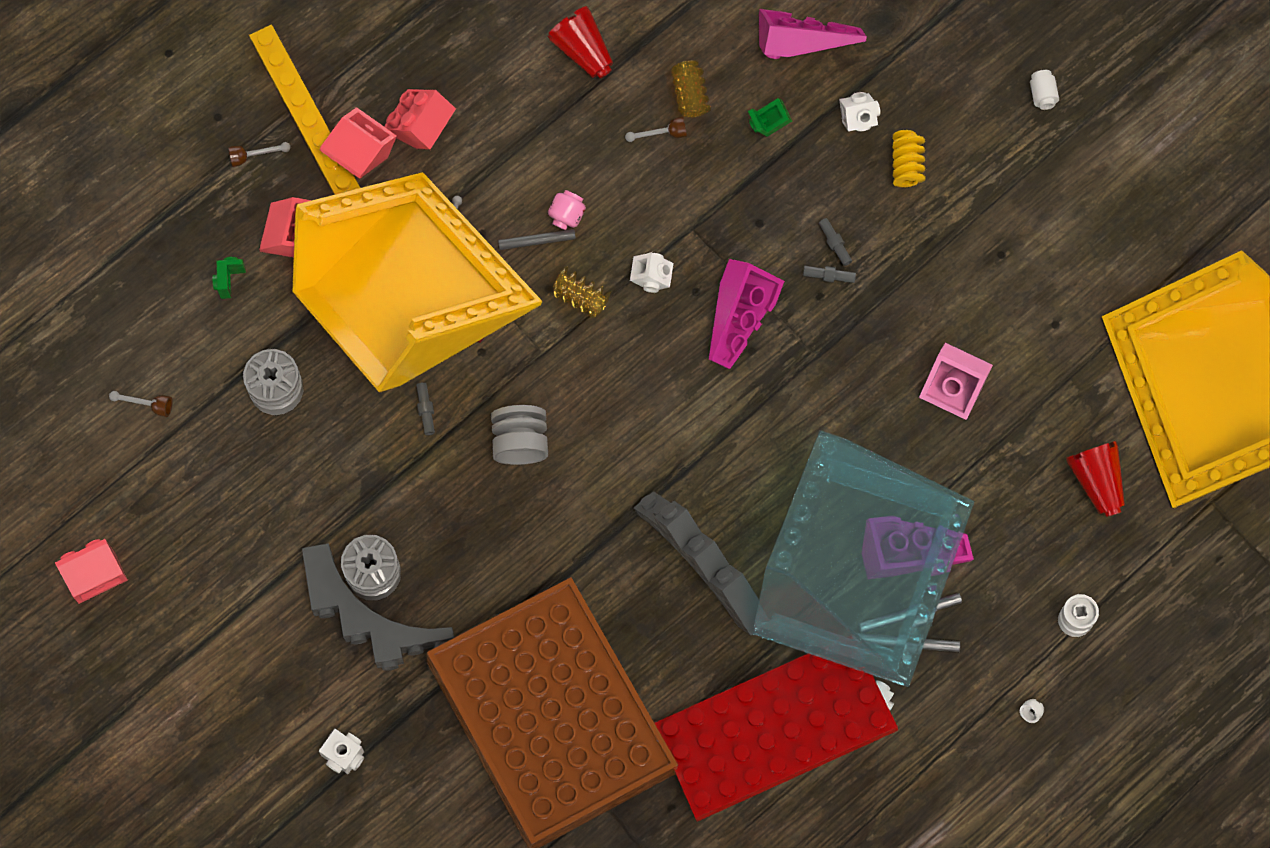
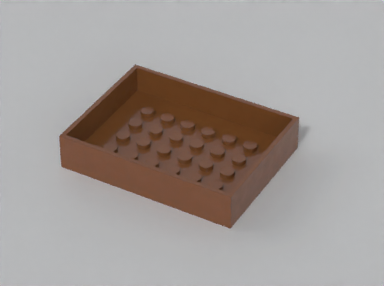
(551, 714)

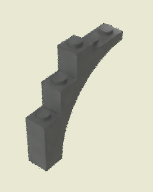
(704, 556)
(389, 639)

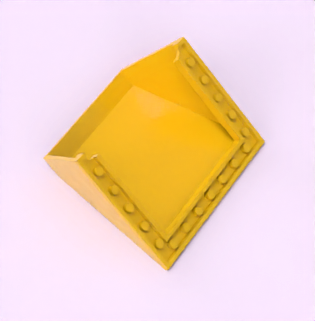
(401, 278)
(1201, 374)

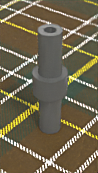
(835, 242)
(829, 274)
(425, 408)

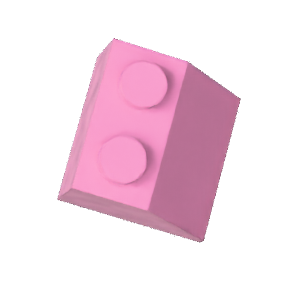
(955, 381)

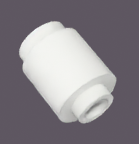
(1044, 89)

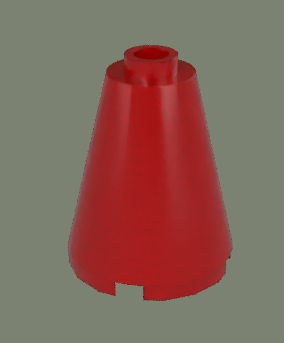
(582, 42)
(1100, 477)

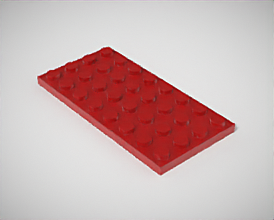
(772, 730)

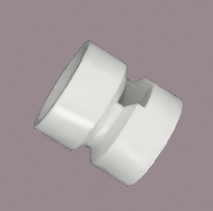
(1078, 615)

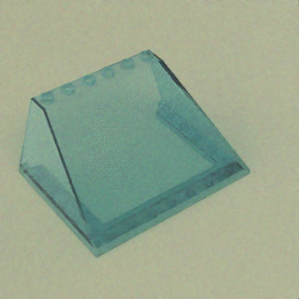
(861, 561)

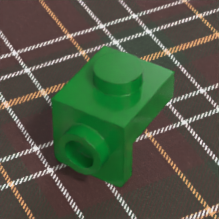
(769, 118)
(225, 268)

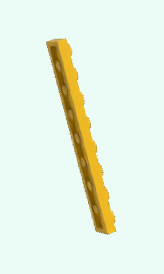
(300, 106)

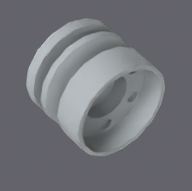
(278, 395)
(519, 434)
(380, 578)

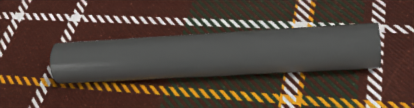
(536, 239)

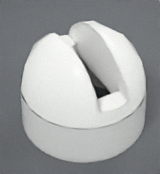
(1025, 710)

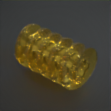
(690, 89)
(580, 293)

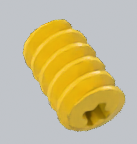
(907, 158)

